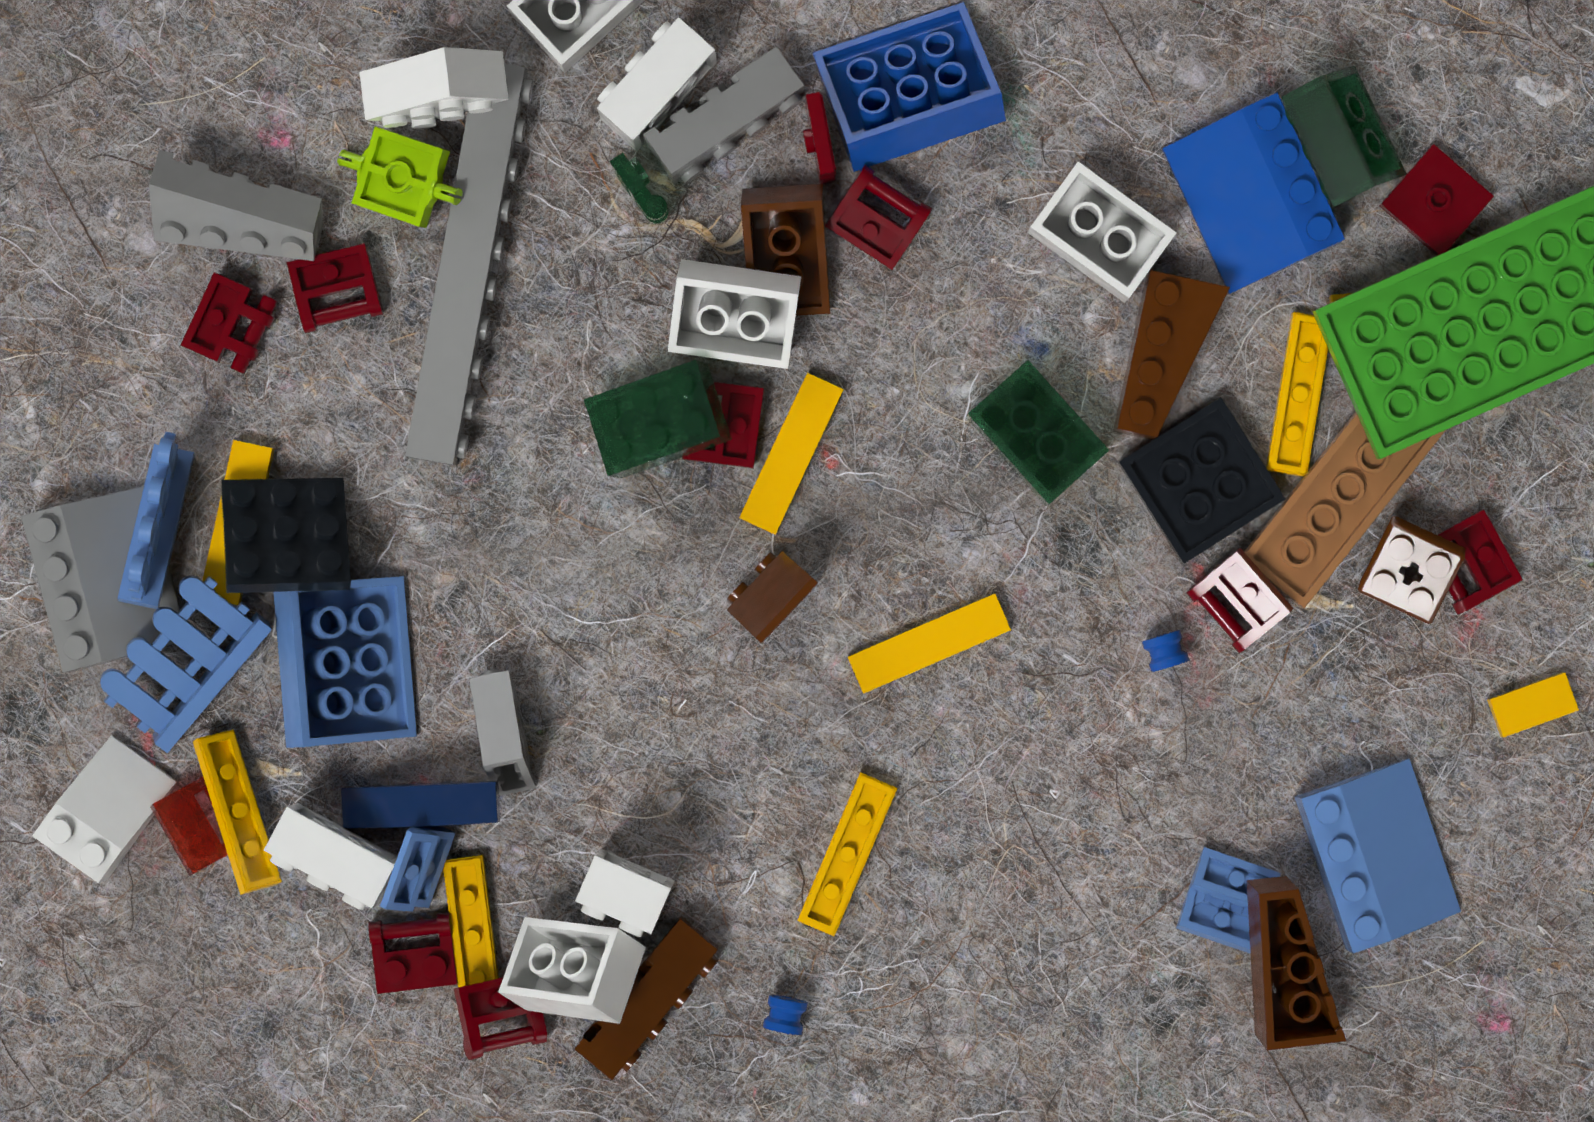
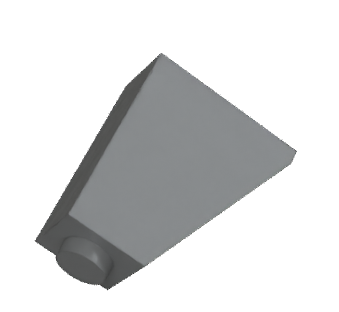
(501, 731)

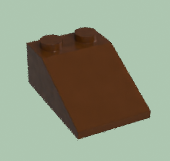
(788, 236)
(771, 595)

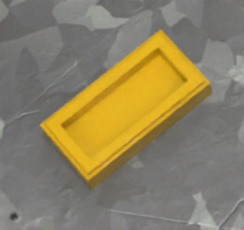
(1533, 704)

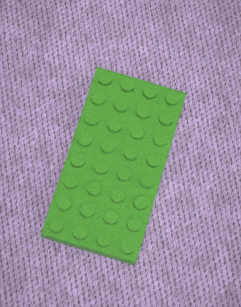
(1468, 326)

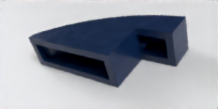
(421, 804)

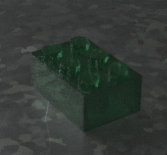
(1343, 135)
(657, 419)
(1037, 433)

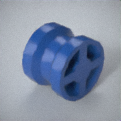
(1165, 651)
(785, 1014)

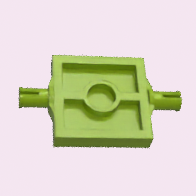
(400, 177)

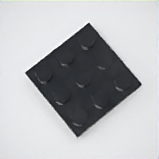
(1201, 480)
(285, 535)

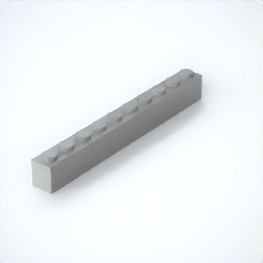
(466, 278)

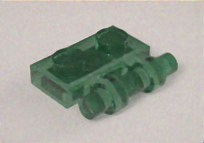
(634, 180)

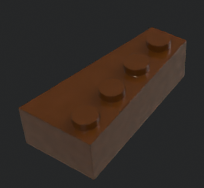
(1165, 342)
(1287, 974)
(658, 986)

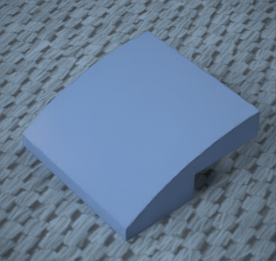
(417, 868)
(1218, 899)

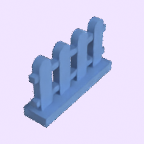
(156, 524)
(179, 682)

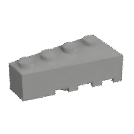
(725, 116)
(231, 212)

